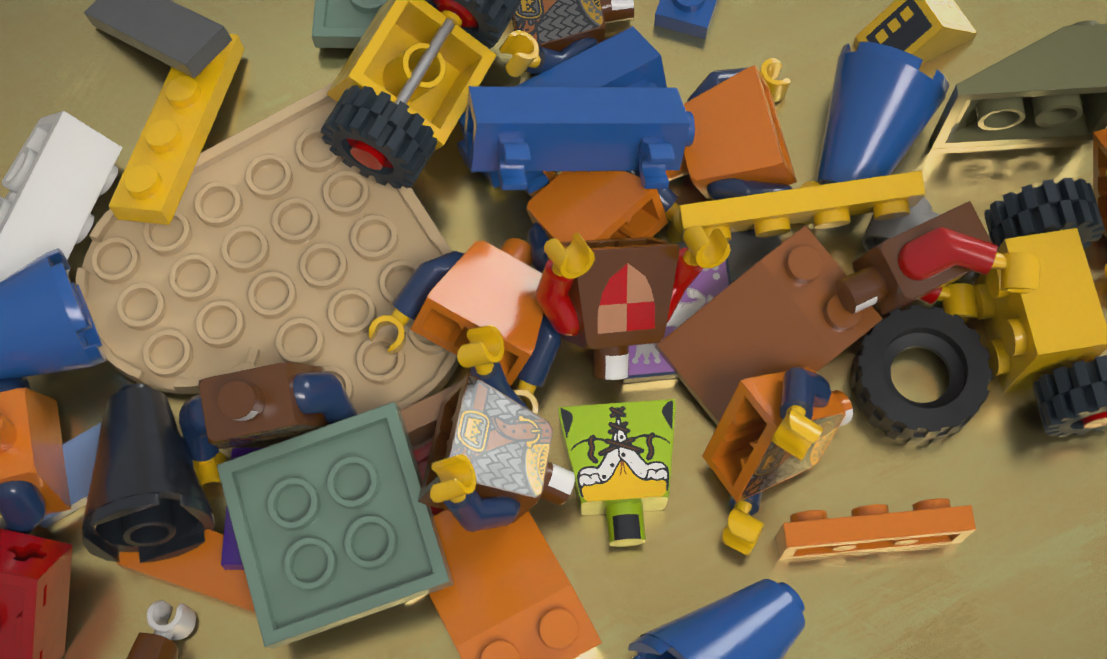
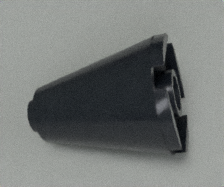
(143, 483)

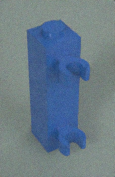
(616, 62)
(576, 131)

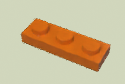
(874, 529)

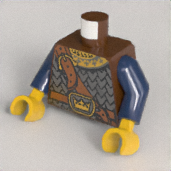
(558, 30)
(257, 408)
(489, 446)

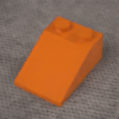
(509, 595)

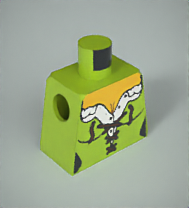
(620, 462)

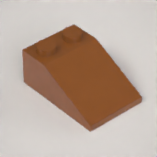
(765, 323)

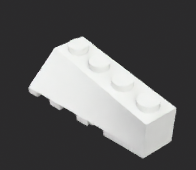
(53, 190)

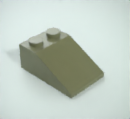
(1033, 96)

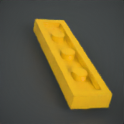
(173, 140)
(824, 204)

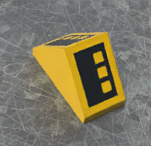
(919, 28)

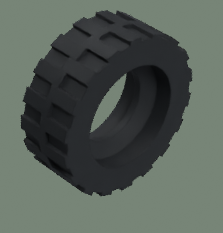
(949, 340)

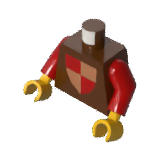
(928, 260)
(621, 290)

